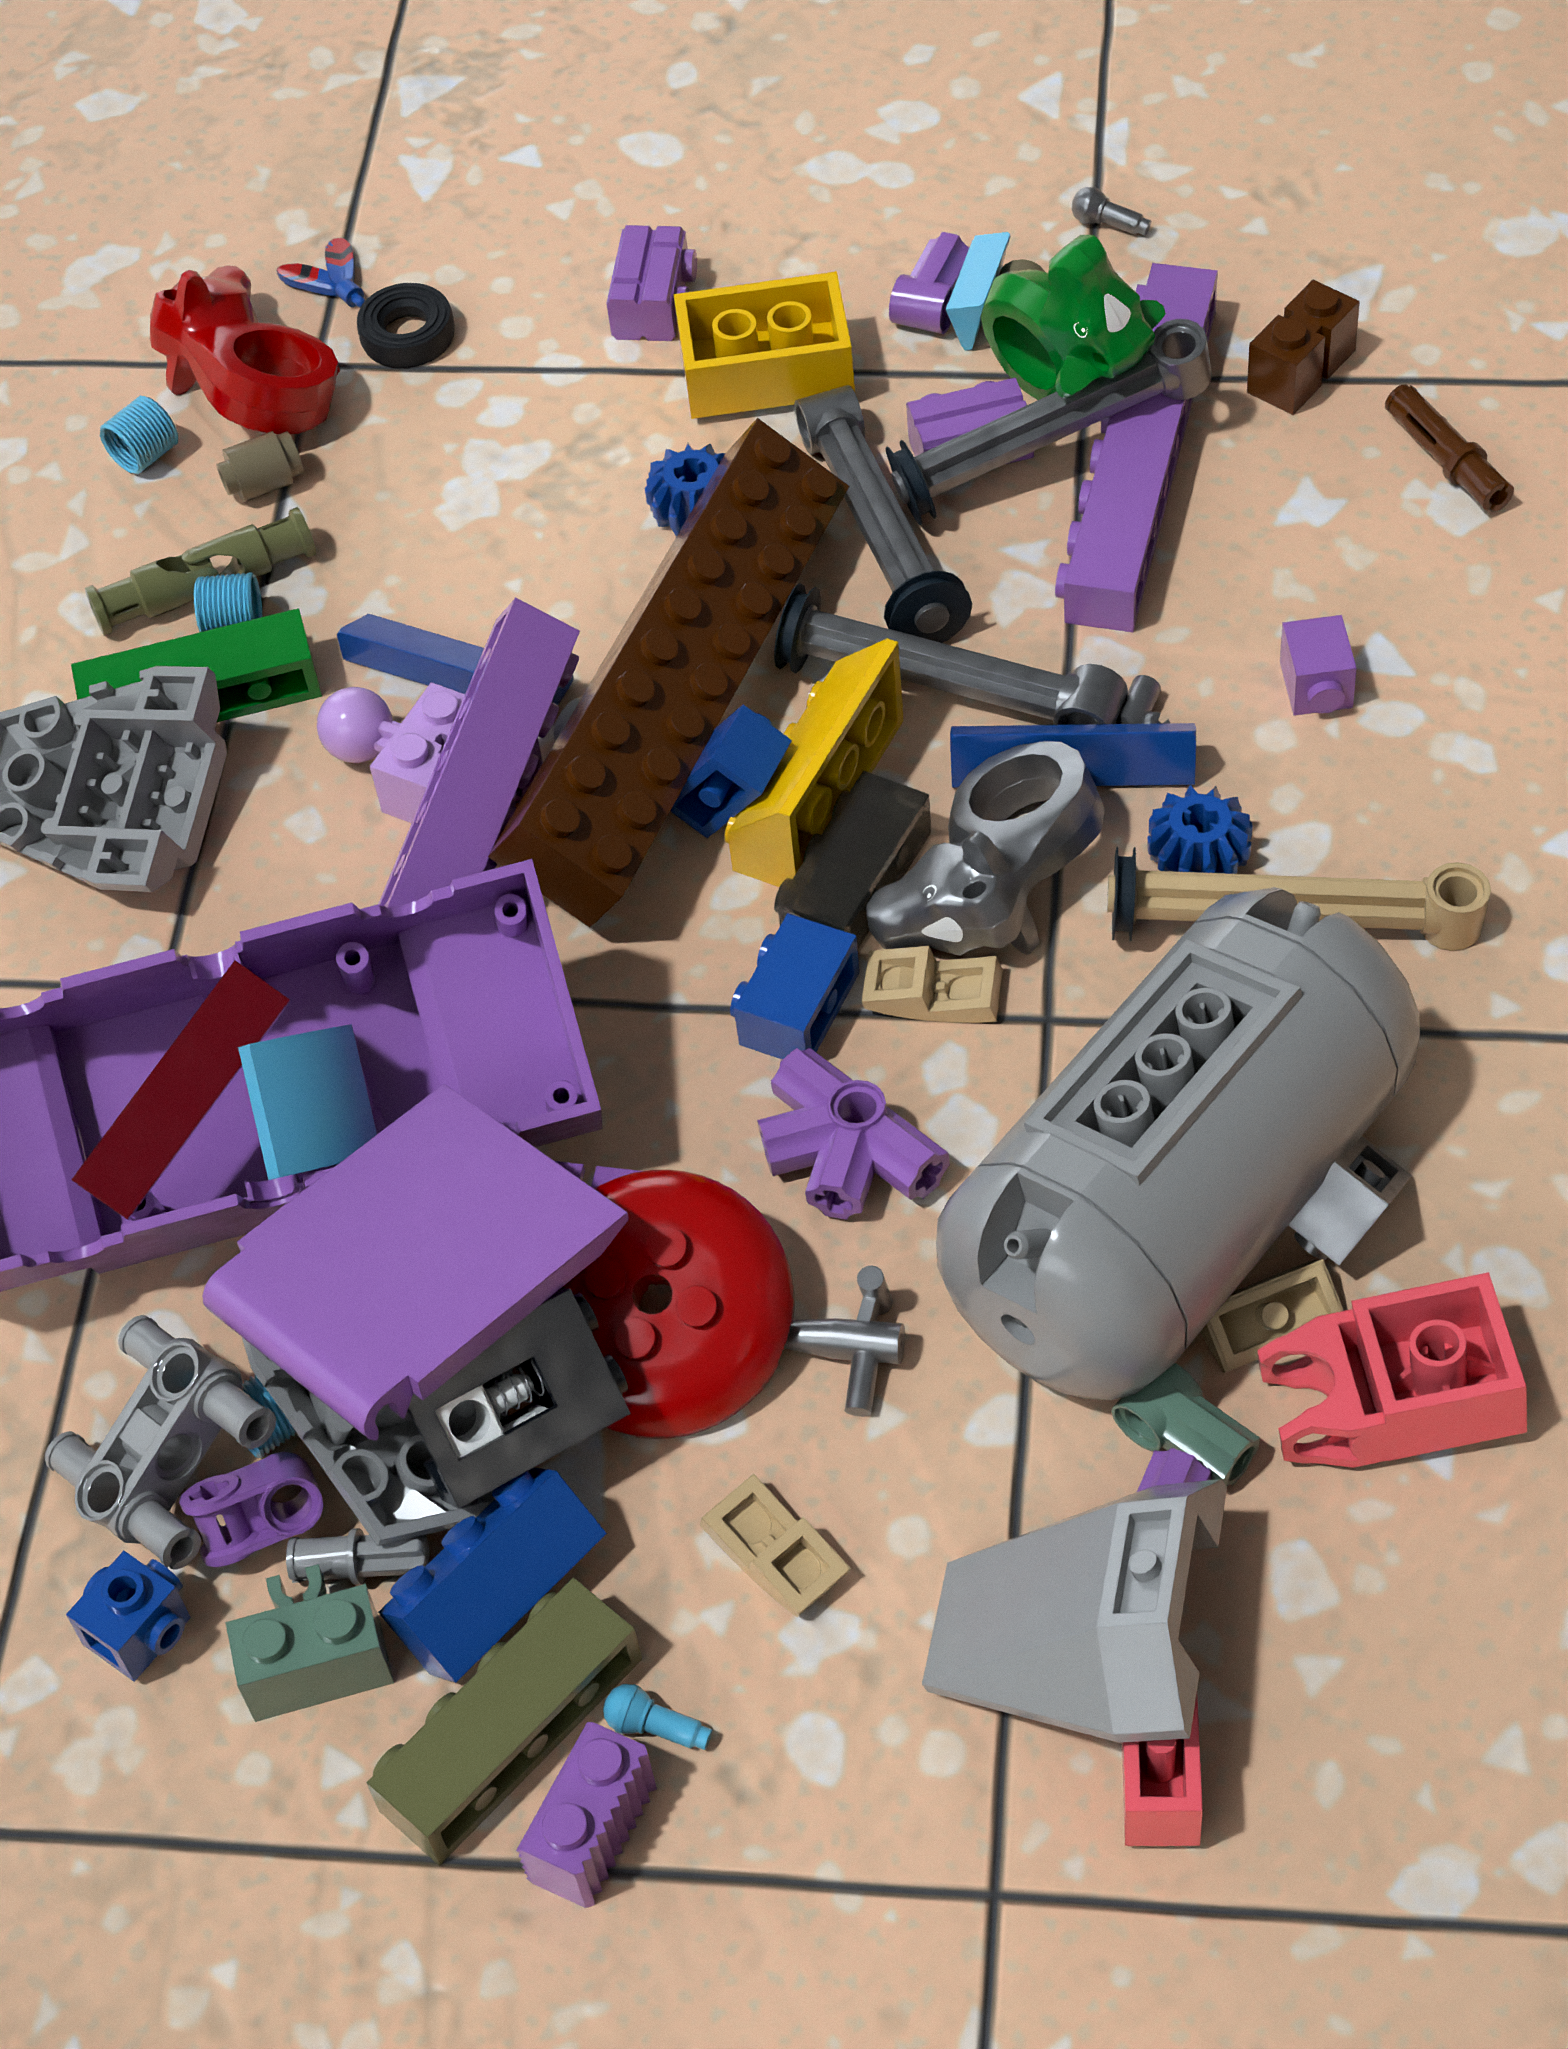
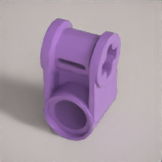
(247, 1507)

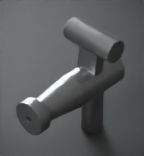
(858, 1340)

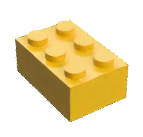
(763, 343)

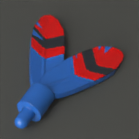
(335, 281)

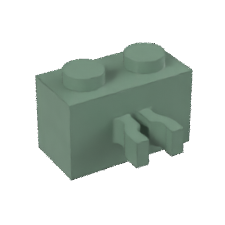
(308, 1648)

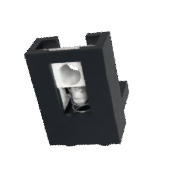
(560, 1370)

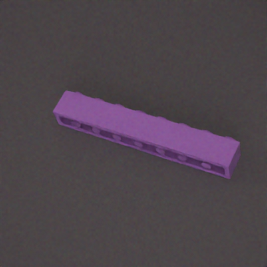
(1131, 478)

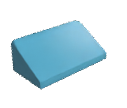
(974, 283)

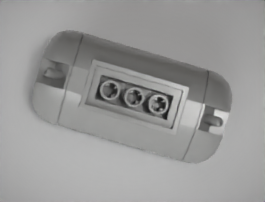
(1178, 1144)

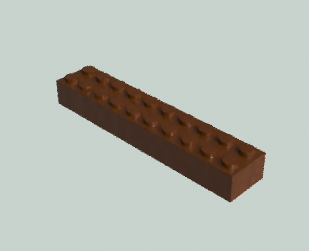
(671, 674)

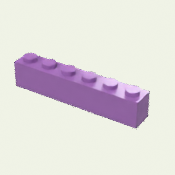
(486, 753)

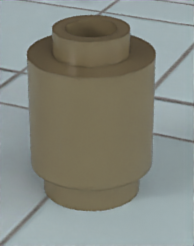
(260, 465)

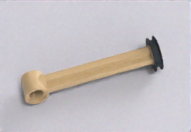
(1444, 906)

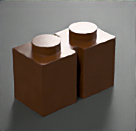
(1302, 347)

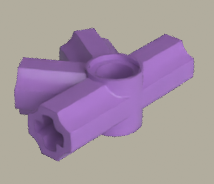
(844, 1152)

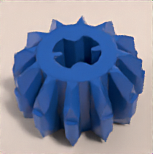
(678, 484)
(1200, 833)

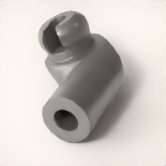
(1140, 702)

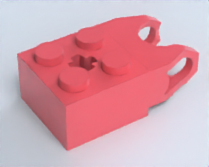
(1402, 1375)

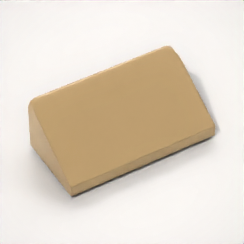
(1269, 1311)

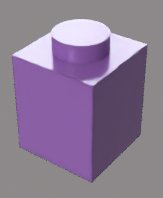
(1317, 665)

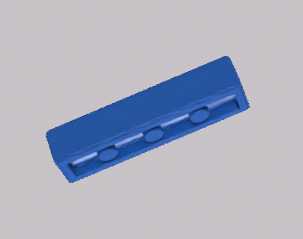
(414, 653)
(1111, 751)

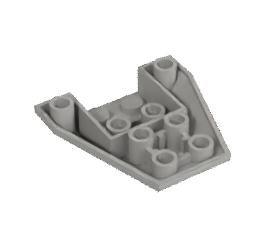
(1081, 1618)

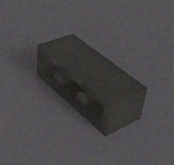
(863, 848)

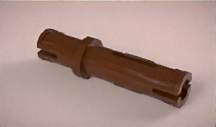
(1462, 461)

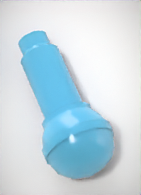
(632, 1711)

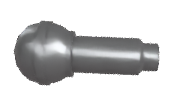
(1093, 206)

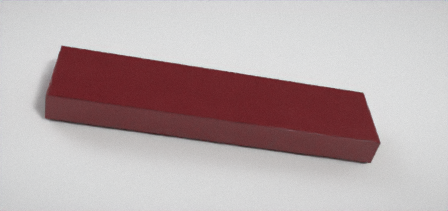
(180, 1090)

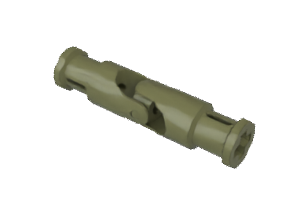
(171, 581)

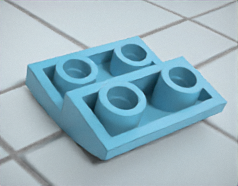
(307, 1099)

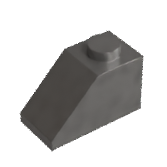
(1348, 1202)

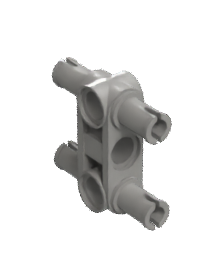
(159, 1441)

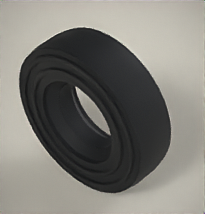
(413, 347)

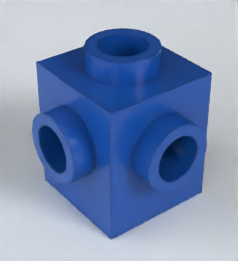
(130, 1614)

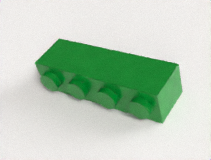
(254, 663)

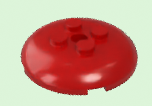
(726, 1308)

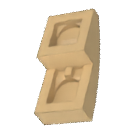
(920, 988)
(774, 1547)

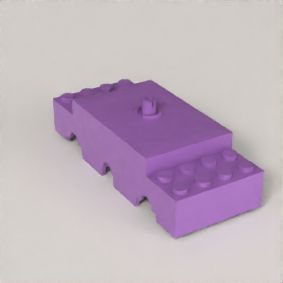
(435, 995)

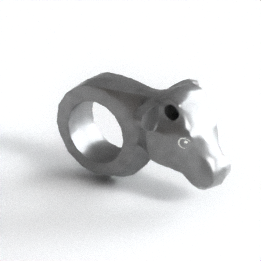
(980, 881)

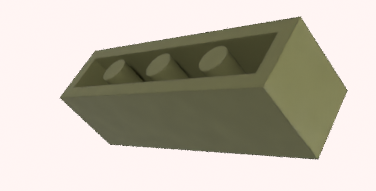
(504, 1719)

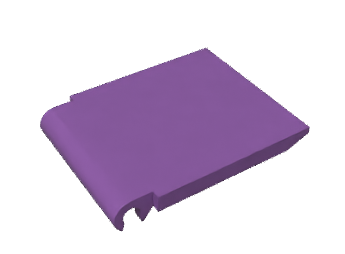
(410, 1258)

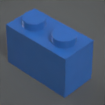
(730, 771)
(795, 988)

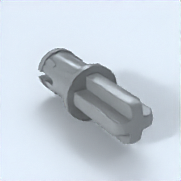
(354, 1556)

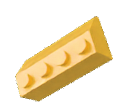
(836, 738)

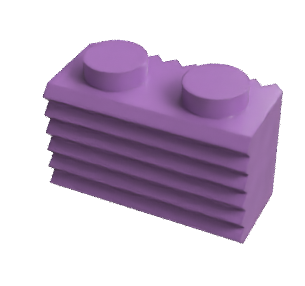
(587, 1815)

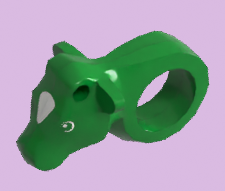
(1068, 323)

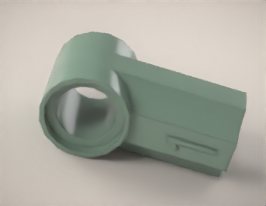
(1177, 1416)

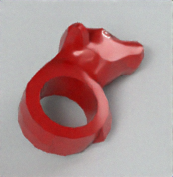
(247, 369)

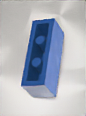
(490, 1572)

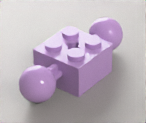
(359, 726)

